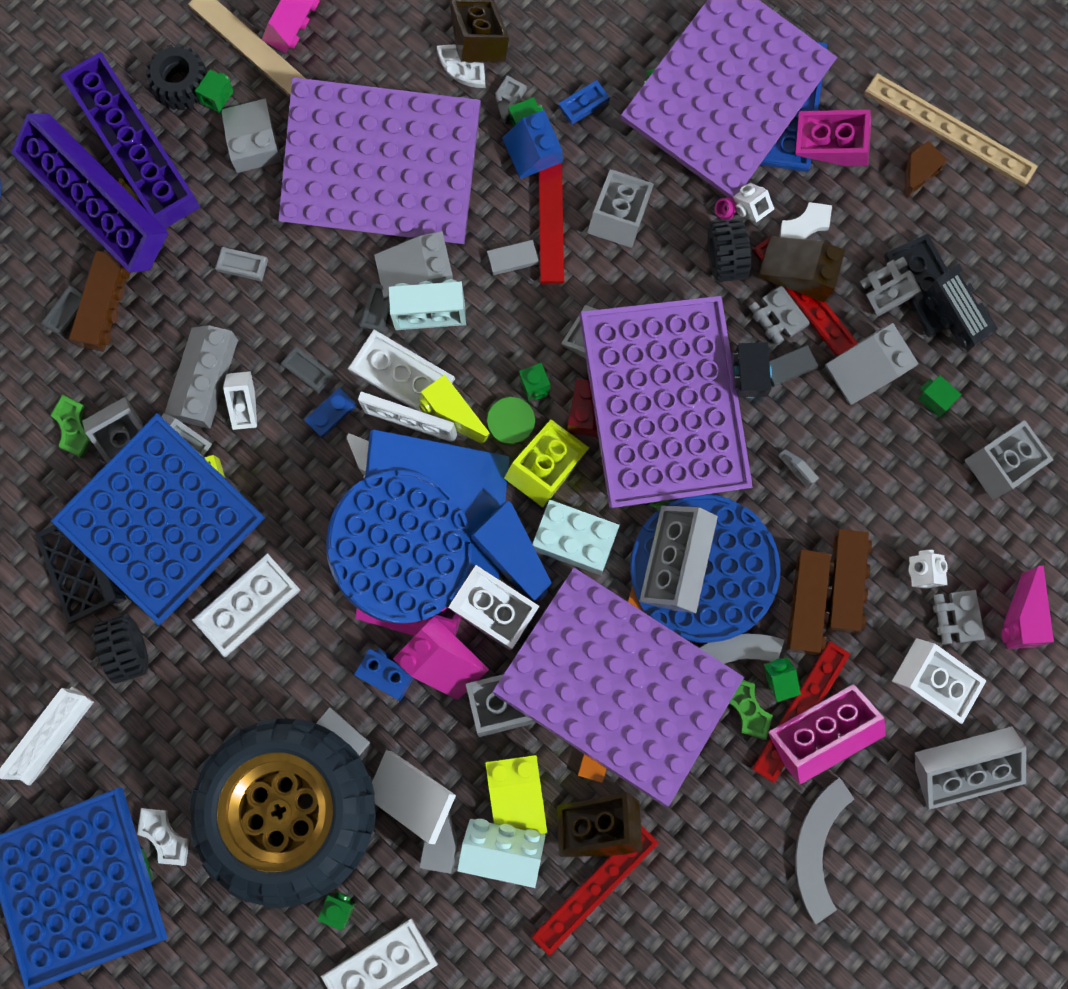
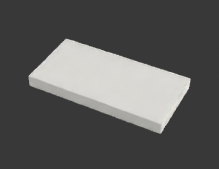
(395, 369)
(408, 417)
(246, 605)
(411, 797)
(385, 963)

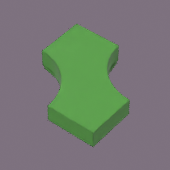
(69, 416)
(753, 718)

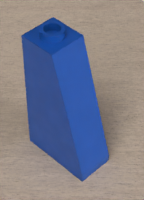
(511, 551)

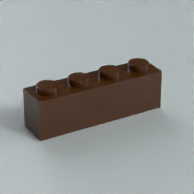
(99, 303)
(848, 581)
(809, 602)

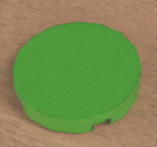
(511, 421)

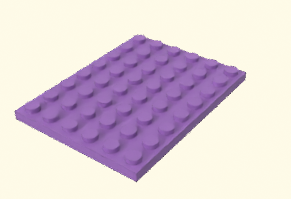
(728, 90)
(378, 160)
(665, 401)
(619, 687)

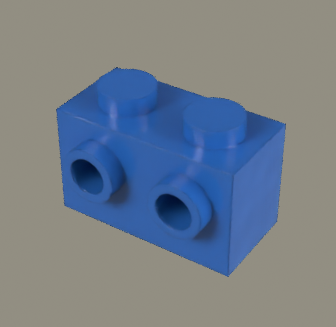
(384, 674)

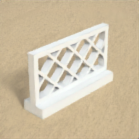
(46, 736)

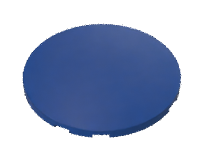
(399, 546)
(738, 577)

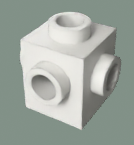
(753, 202)
(928, 569)

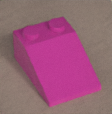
(835, 136)
(1029, 614)
(440, 660)

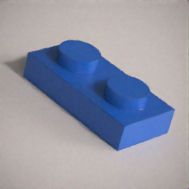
(584, 102)
(330, 412)

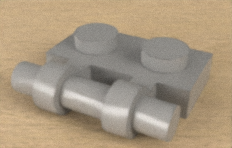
(893, 292)
(784, 311)
(965, 614)

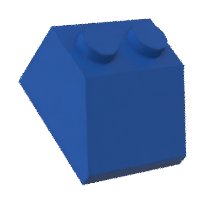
(533, 145)

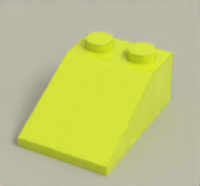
(445, 402)
(546, 463)
(516, 793)

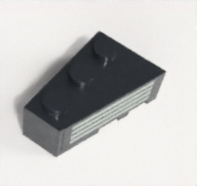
(959, 310)

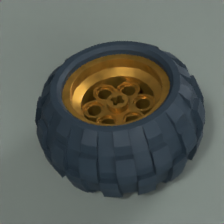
(227, 801)

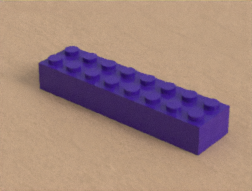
(130, 141)
(89, 192)

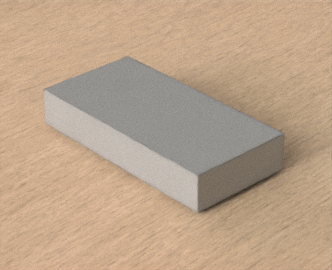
(512, 257)
(241, 264)

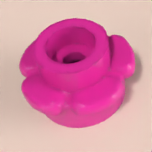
(725, 208)

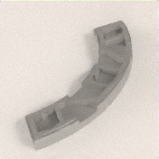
(746, 648)
(811, 845)

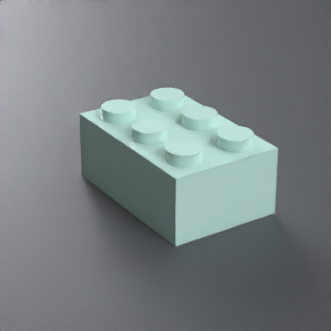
(427, 305)
(575, 537)
(501, 852)

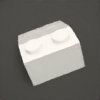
(493, 607)
(939, 680)

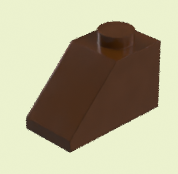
(922, 166)

